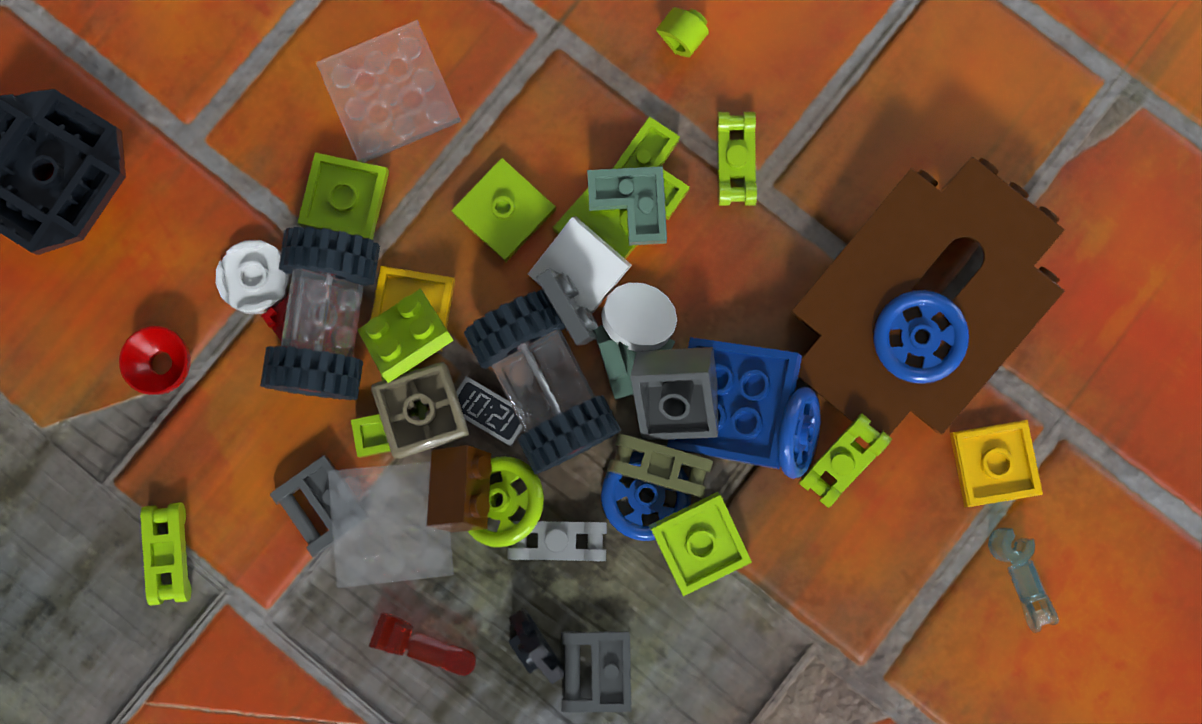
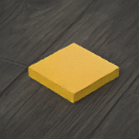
(399, 283)
(996, 463)

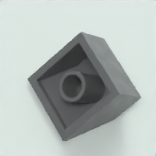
(676, 393)

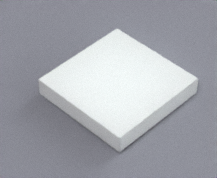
(586, 260)

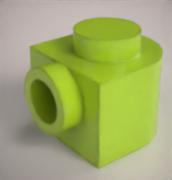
(683, 30)

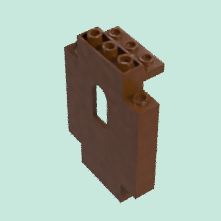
(891, 256)

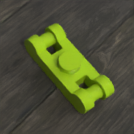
(736, 159)
(845, 460)
(165, 554)

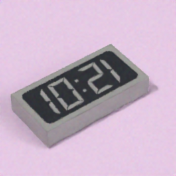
(488, 411)

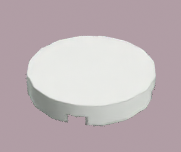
(251, 277)
(639, 317)

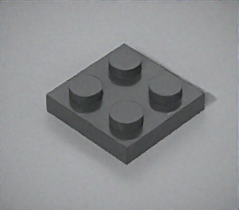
(561, 293)

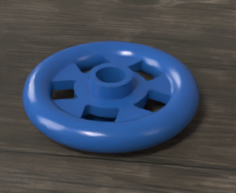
(929, 304)
(799, 432)
(631, 524)

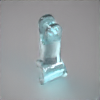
(1024, 576)

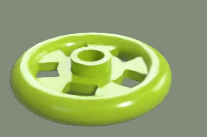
(530, 500)

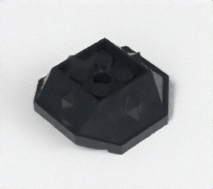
(88, 163)

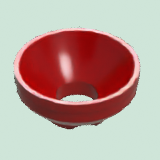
(138, 355)

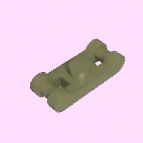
(660, 465)

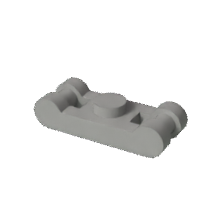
(559, 540)

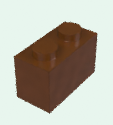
(459, 489)

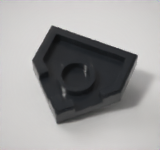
(533, 648)

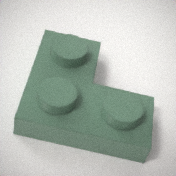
(637, 191)

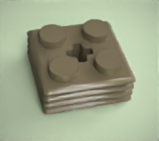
(398, 399)

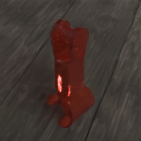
(394, 637)

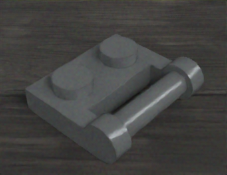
(315, 486)
(609, 671)

